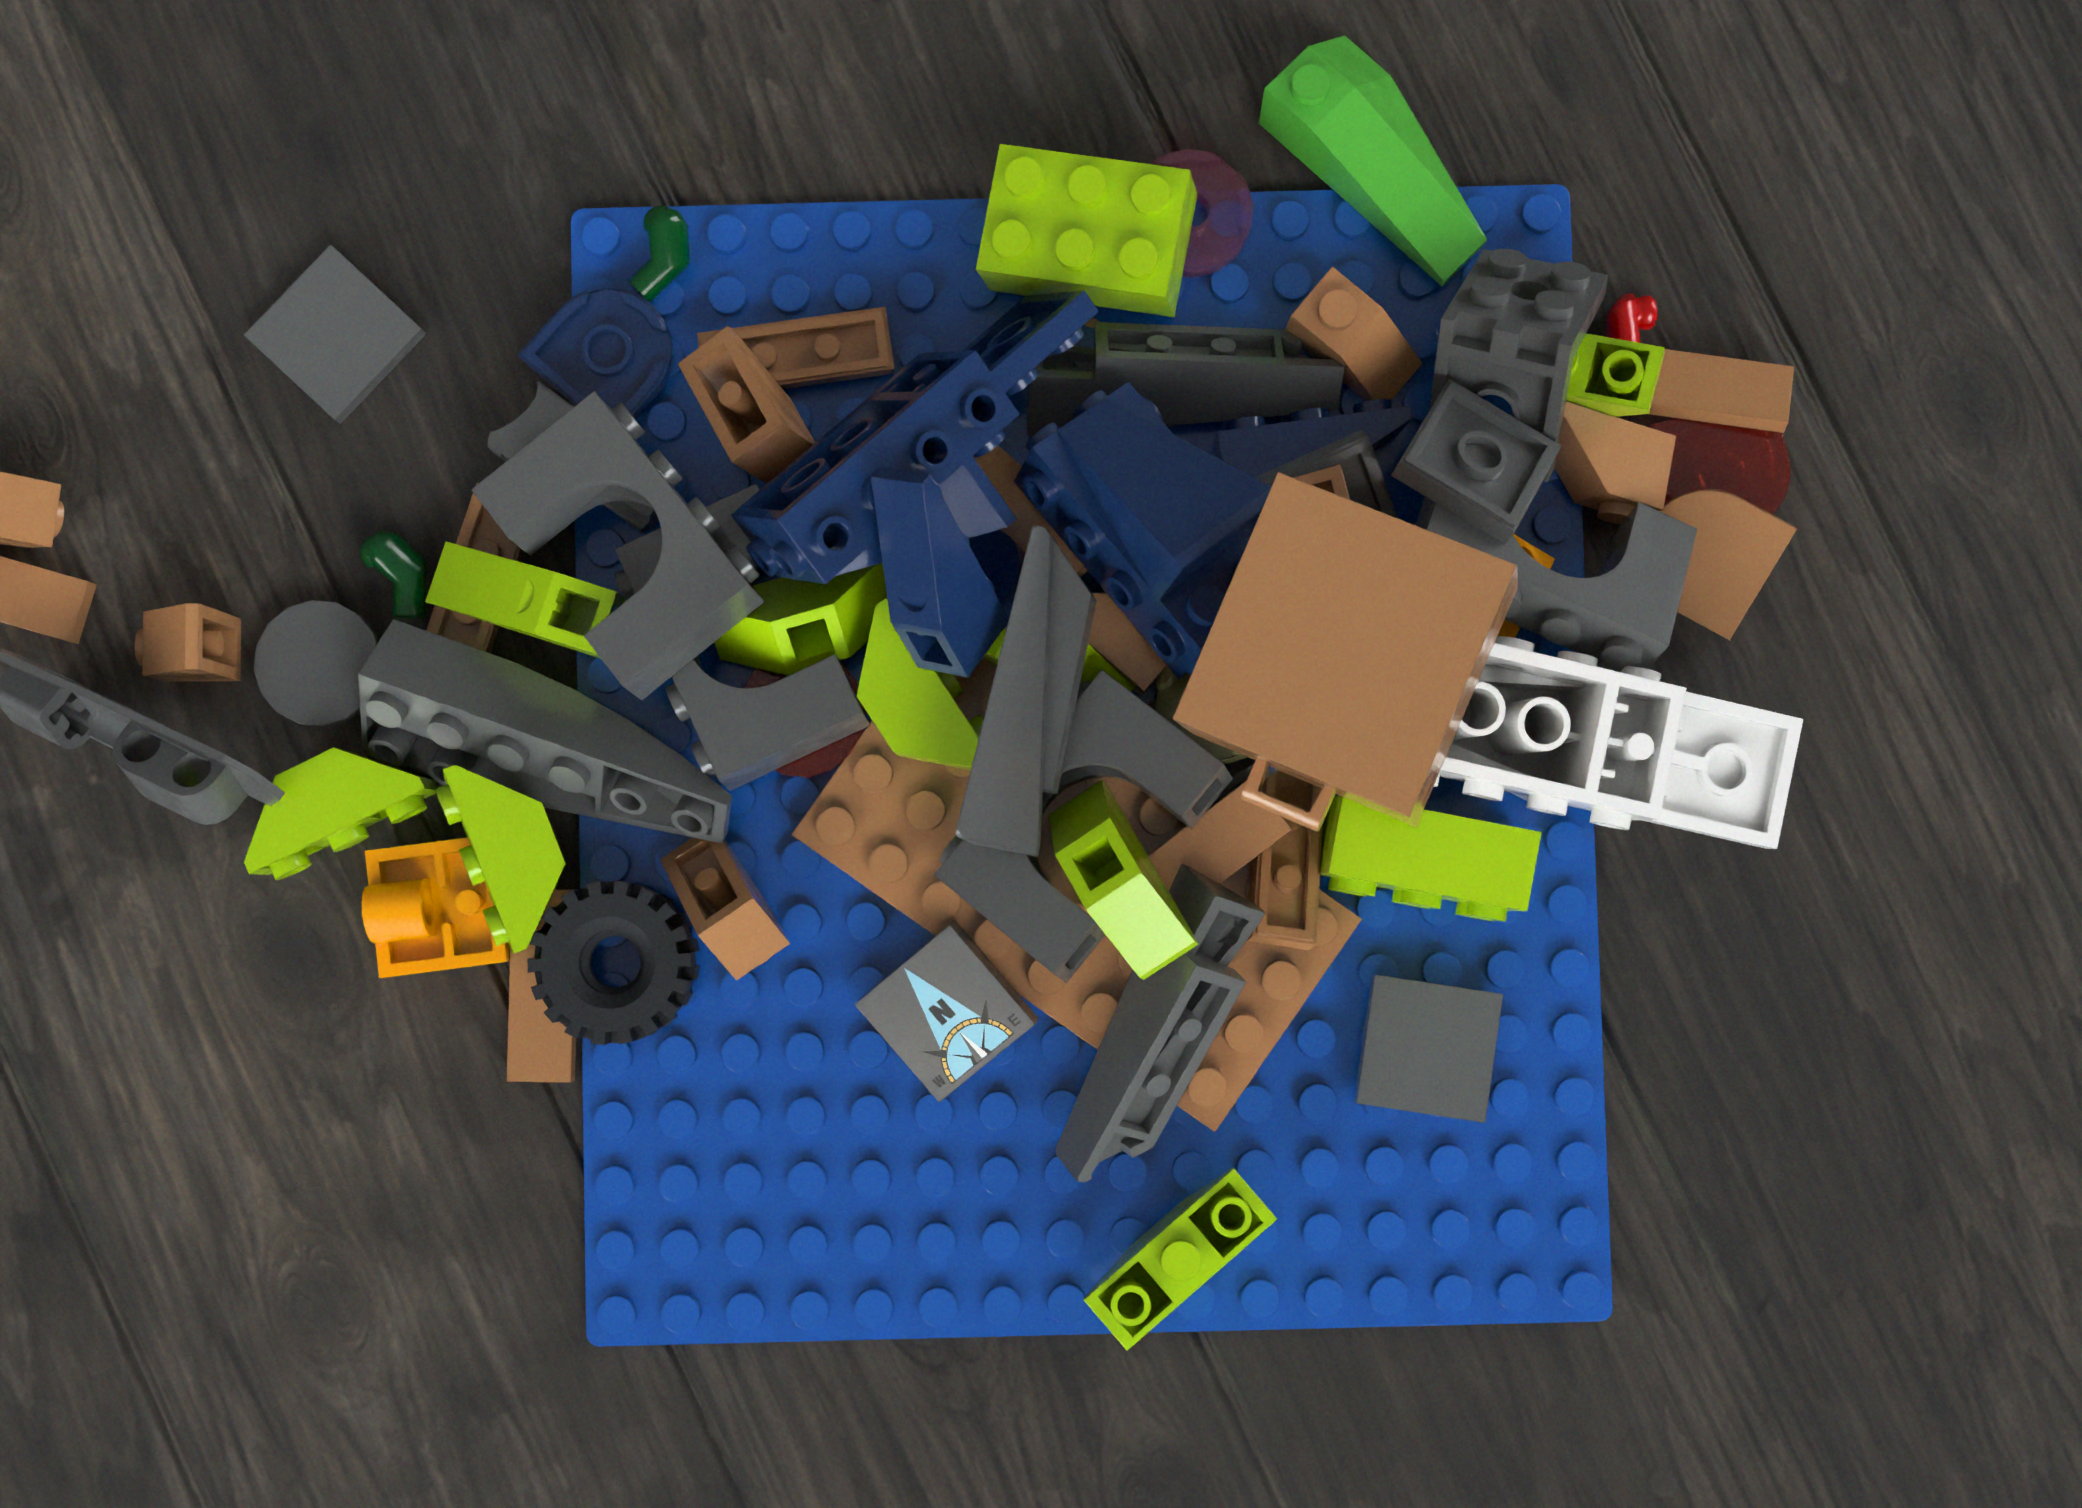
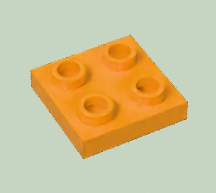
(426, 910)

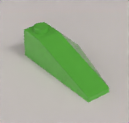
(1365, 143)

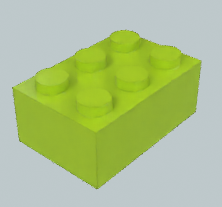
(1089, 227)
(1443, 858)

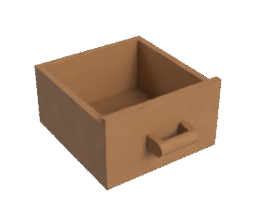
(1346, 652)

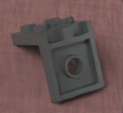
(1518, 334)

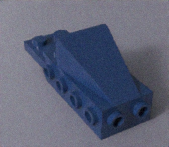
(925, 419)
(1145, 516)

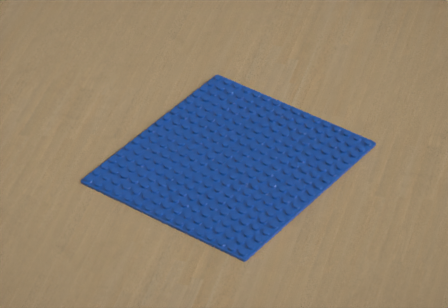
(790, 1170)

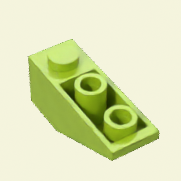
(520, 597)

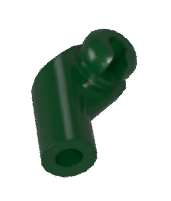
(668, 252)
(401, 566)

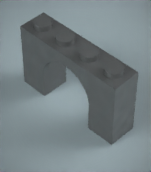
(696, 585)
(1615, 617)
(757, 728)
(1111, 738)

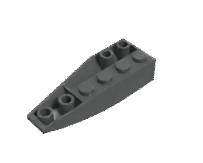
(451, 704)

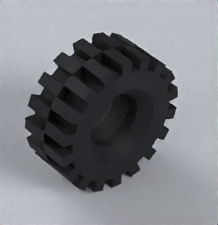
(566, 972)

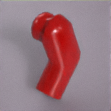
(1629, 316)

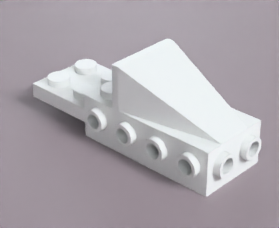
(1622, 747)

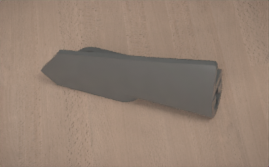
(153, 756)

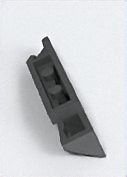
(1186, 374)
(1029, 703)
(1160, 1031)

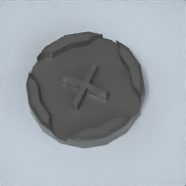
(312, 662)

